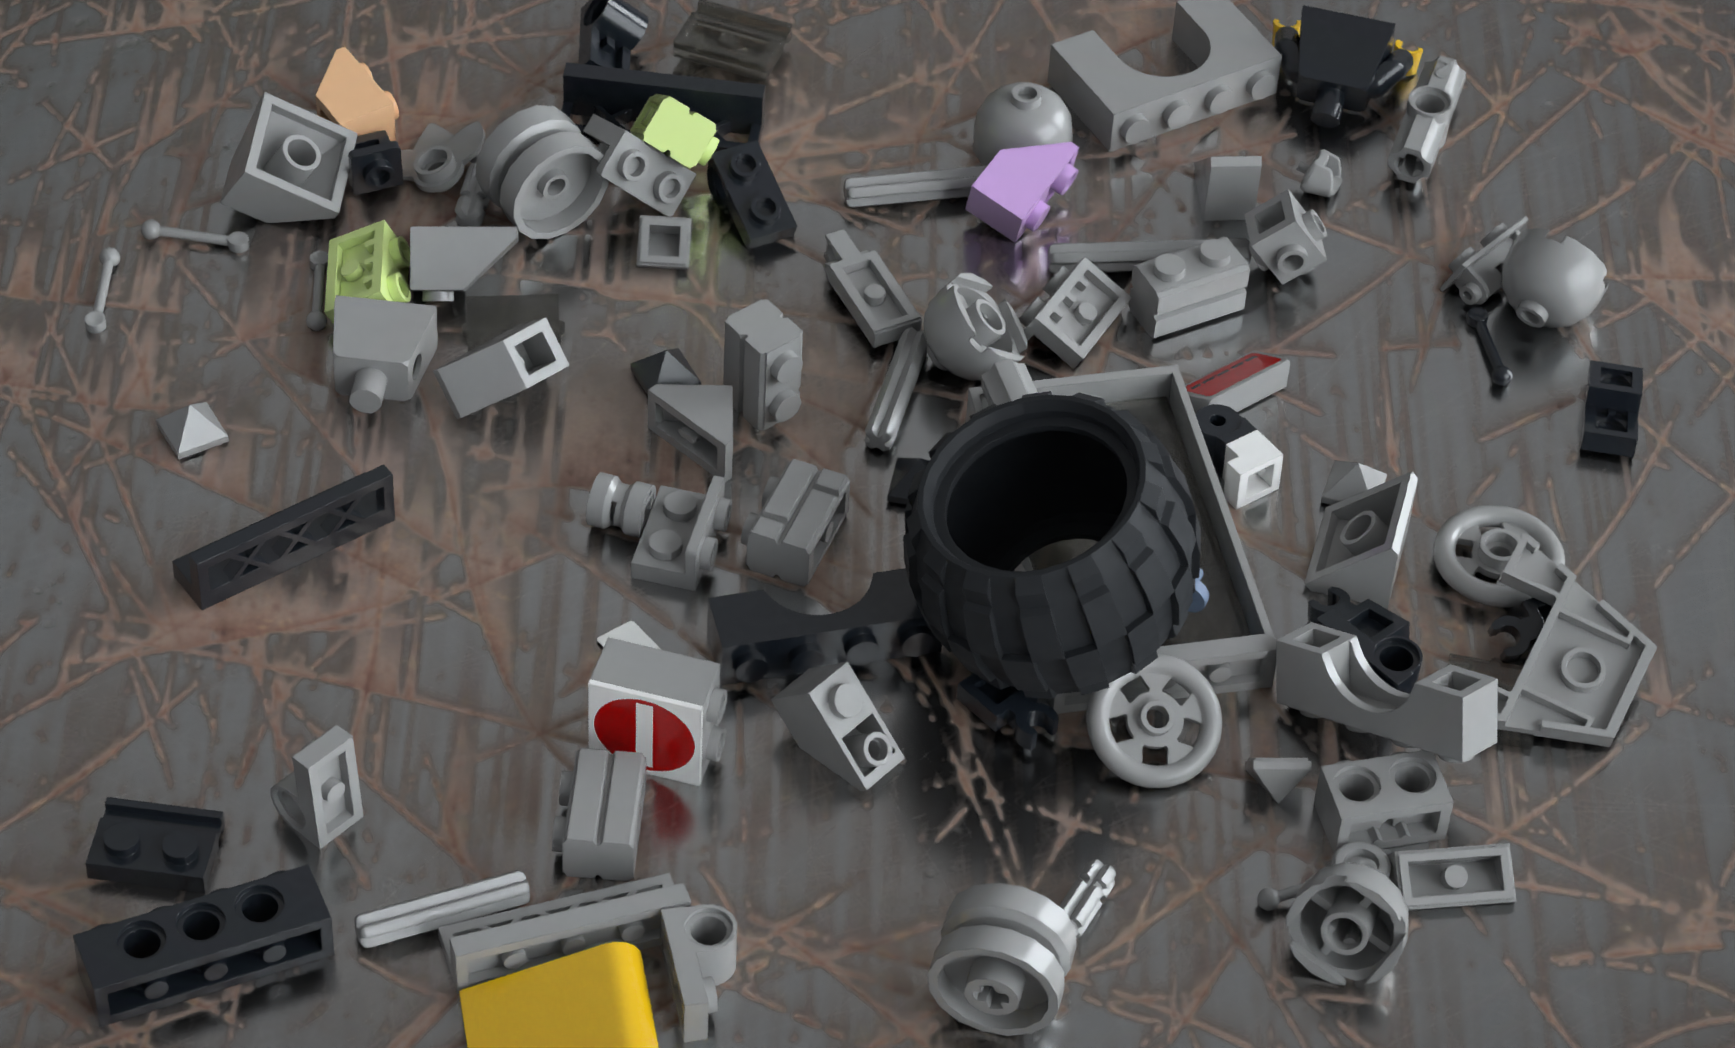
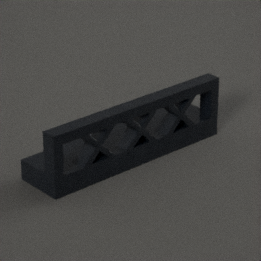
(622, 93)
(287, 538)

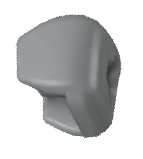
(1322, 176)

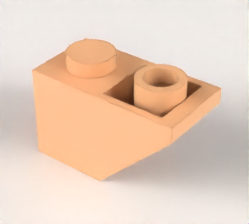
(354, 98)

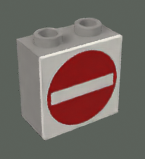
(657, 707)

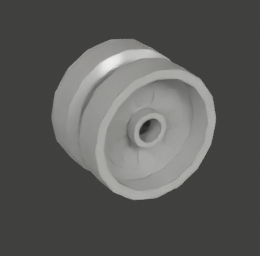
(541, 172)
(1002, 959)

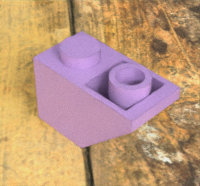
(1019, 184)

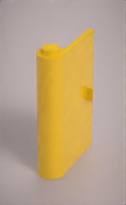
(566, 1003)

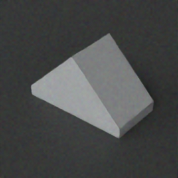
(1227, 186)
(695, 422)

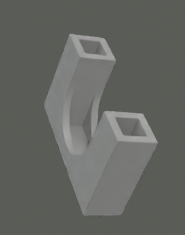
(1132, 106)

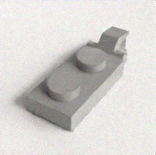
(868, 290)

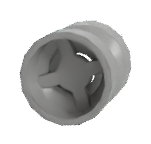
(620, 504)

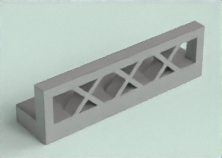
(553, 929)

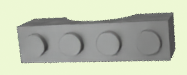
(1330, 679)

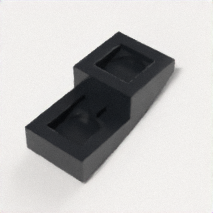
(1612, 408)

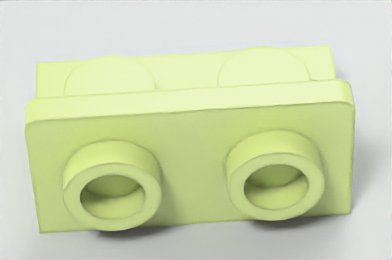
(368, 265)

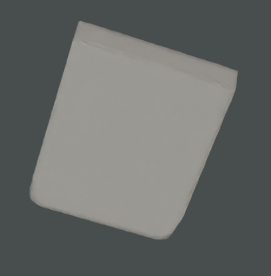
(664, 242)

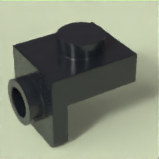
(374, 163)

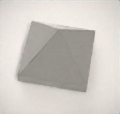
(192, 429)
(1350, 479)
(1278, 775)

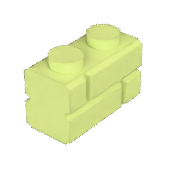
(676, 131)

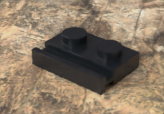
(155, 845)

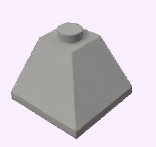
(289, 165)
(454, 257)

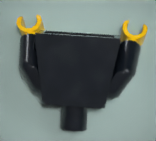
(1341, 61)

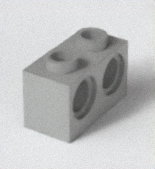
(1384, 800)

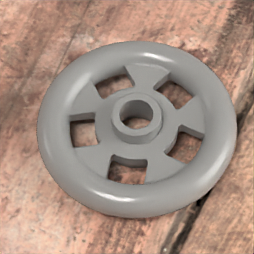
(1489, 551)
(1182, 760)

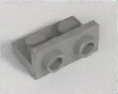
(639, 167)
(1076, 311)
(681, 535)

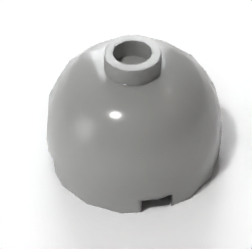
(1020, 117)
(1552, 280)
(969, 330)
(1348, 924)

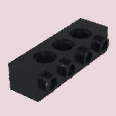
(203, 945)

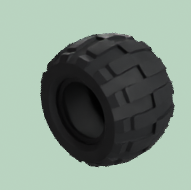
(1039, 477)

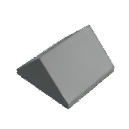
(1363, 542)

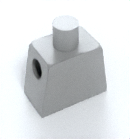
(381, 349)

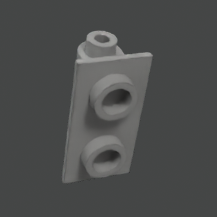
(1476, 271)

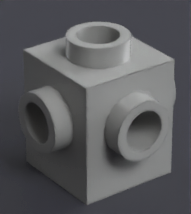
(1285, 237)

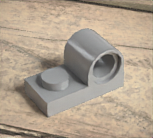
(323, 789)
(697, 955)

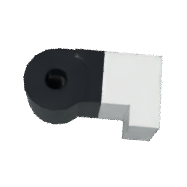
(1240, 455)

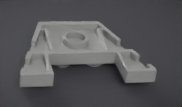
(1581, 663)

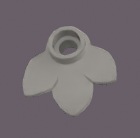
(440, 156)

